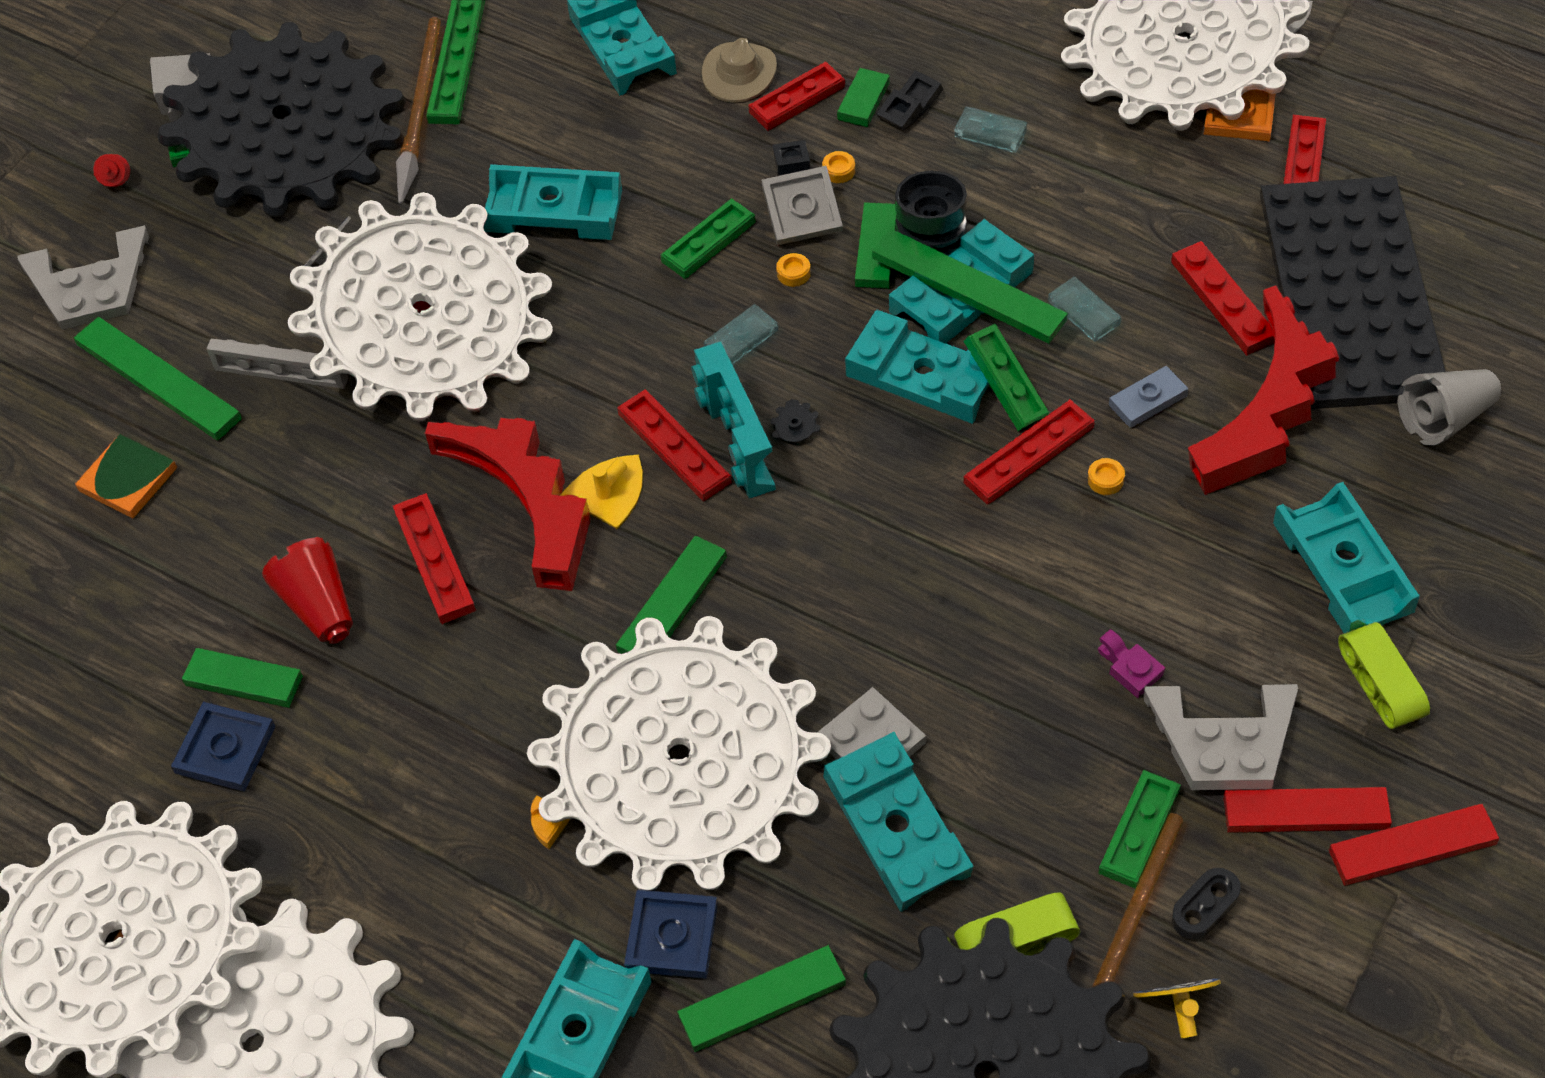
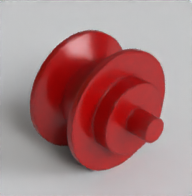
(111, 170)

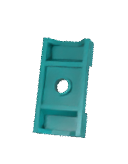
(609, 20)
(583, 200)
(982, 249)
(891, 353)
(725, 397)
(1358, 589)
(879, 784)
(585, 991)

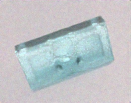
(991, 129)
(1084, 308)
(744, 333)

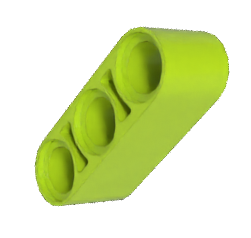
(1384, 675)
(1031, 923)

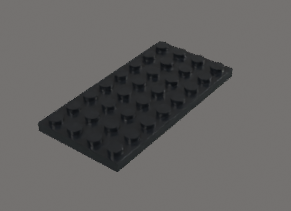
(1356, 279)

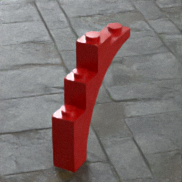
(1258, 434)
(537, 481)

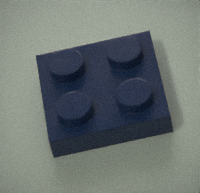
(223, 746)
(671, 933)

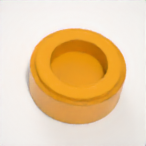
(840, 166)
(793, 269)
(1106, 476)

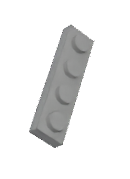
(268, 362)

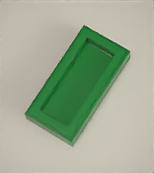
(863, 97)

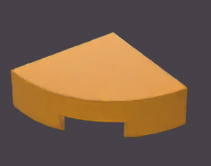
(545, 831)

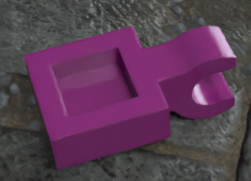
(1131, 667)

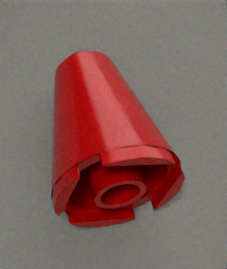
(312, 588)

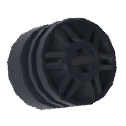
(932, 210)

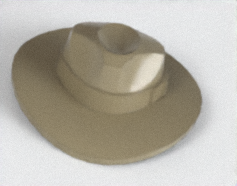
(738, 71)

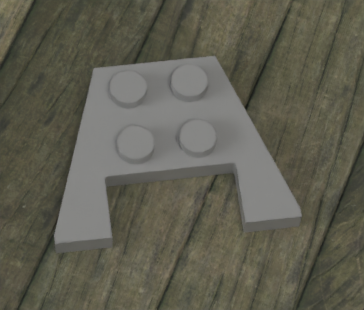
(90, 290)
(1225, 750)

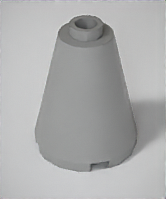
(1446, 402)

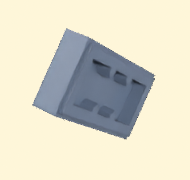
(1148, 396)

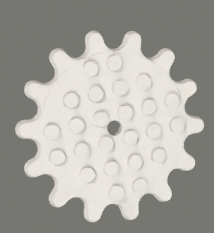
(1146, 63)
(388, 265)
(687, 808)
(175, 924)
(300, 996)

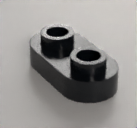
(1203, 905)

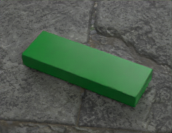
(876, 222)
(708, 238)
(1006, 377)
(242, 677)
(1139, 829)

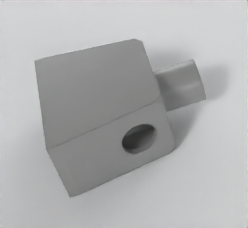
(166, 72)

